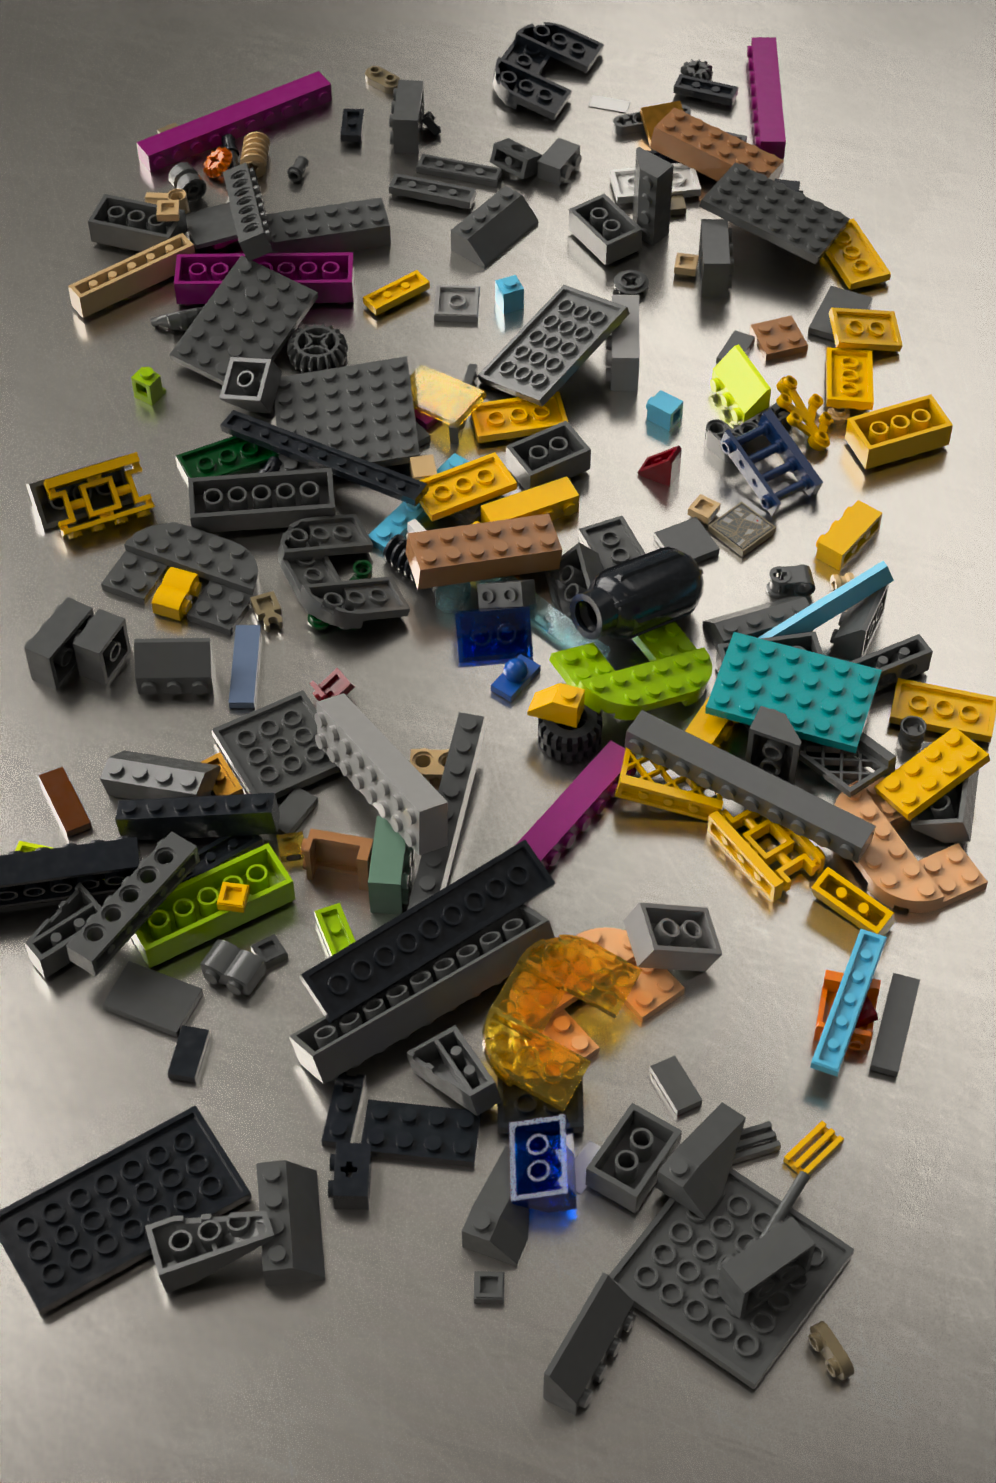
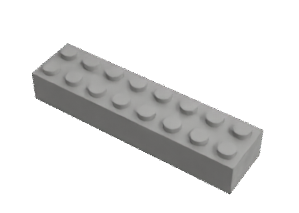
(382, 774)

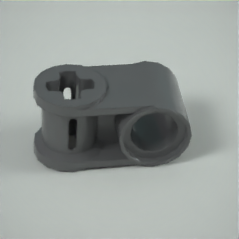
(792, 581)

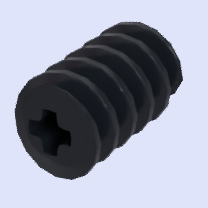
(396, 555)

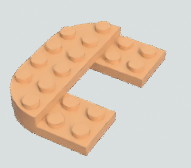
(894, 871)
(649, 995)

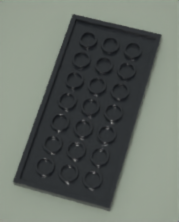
(97, 1215)

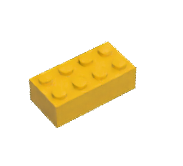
(898, 431)

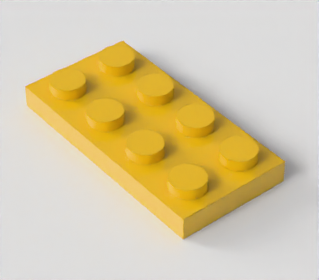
(857, 258)
(849, 379)
(515, 418)
(466, 486)
(945, 708)
(932, 773)

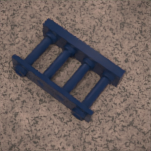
(783, 445)

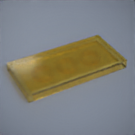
(444, 396)

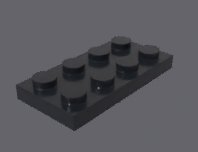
(421, 1133)

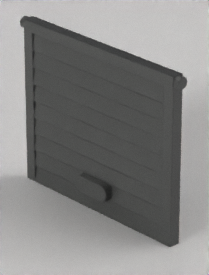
(211, 225)

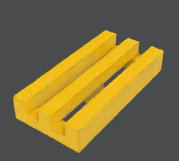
(828, 1134)

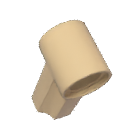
(175, 194)

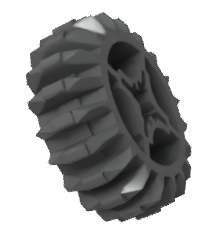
(317, 348)

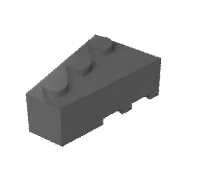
(48, 943)
(455, 1070)

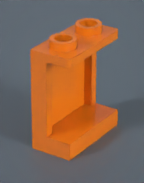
(861, 1036)

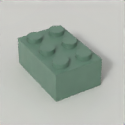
(389, 870)

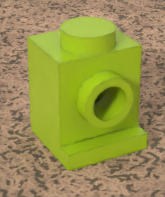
(147, 380)

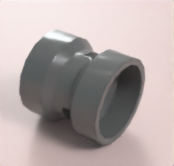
(912, 733)

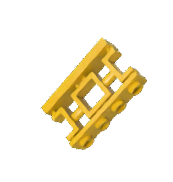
(93, 476)
(755, 860)

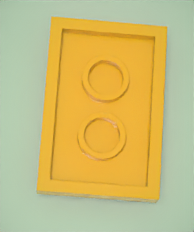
(865, 329)

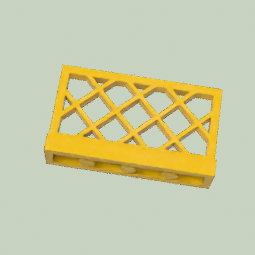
(665, 796)

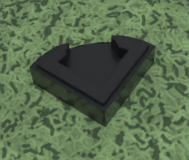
(428, 120)

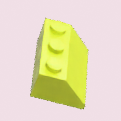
(740, 386)

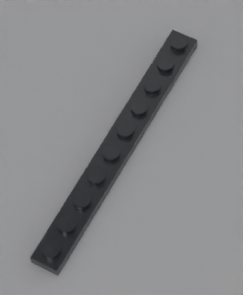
(324, 456)

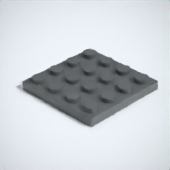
(275, 747)

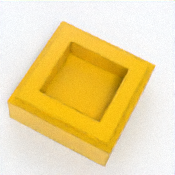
(233, 897)

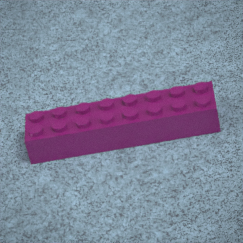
(326, 273)

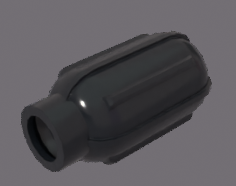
(639, 595)

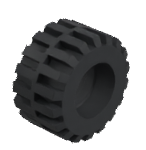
(571, 743)

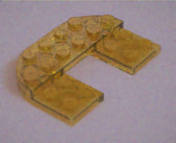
(529, 998)

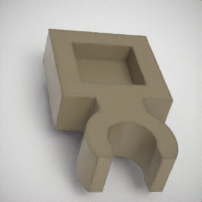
(267, 609)

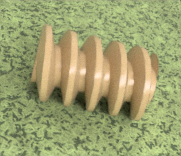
(255, 152)

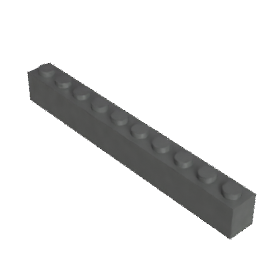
(749, 786)
(455, 788)

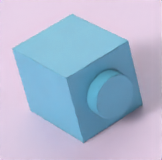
(509, 294)
(664, 410)

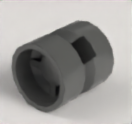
(186, 178)

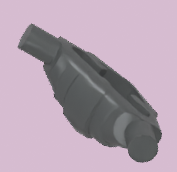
(177, 320)

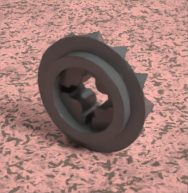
(704, 70)
(631, 277)

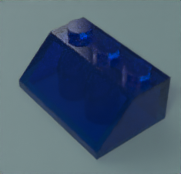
(493, 633)
(543, 1164)

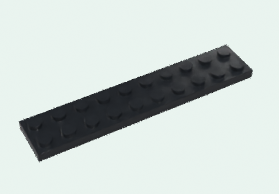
(426, 931)

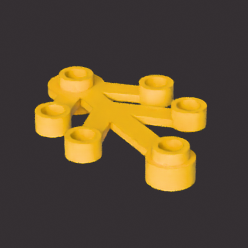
(818, 436)

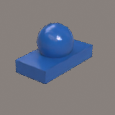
(515, 677)

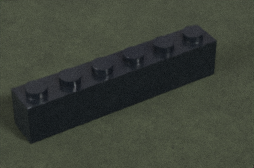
(199, 816)

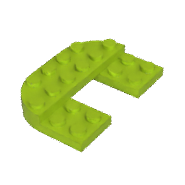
(673, 675)

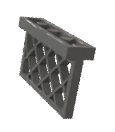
(869, 755)

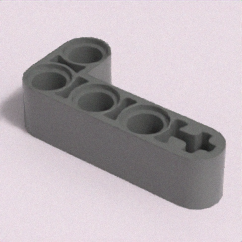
(716, 428)

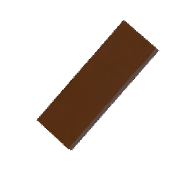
(65, 801)

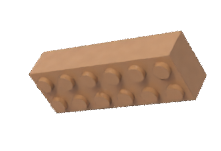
(708, 147)
(483, 551)

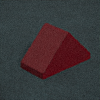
(662, 466)

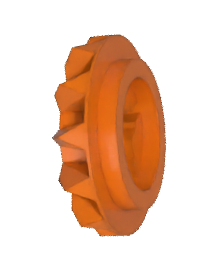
(212, 167)

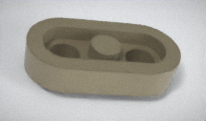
(381, 79)
(835, 1357)

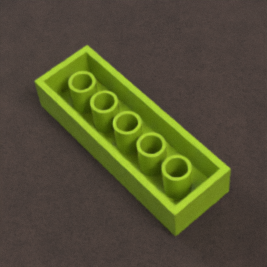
(191, 911)

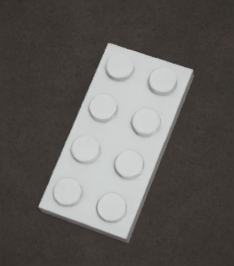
(684, 182)

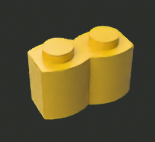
(176, 593)

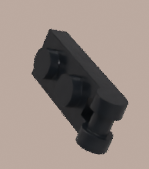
(343, 1110)

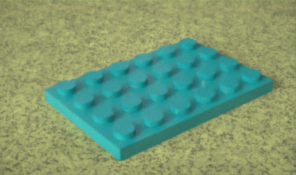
(818, 693)

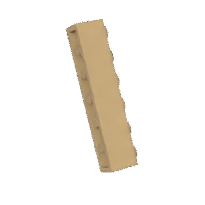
(128, 276)

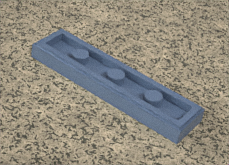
(245, 666)

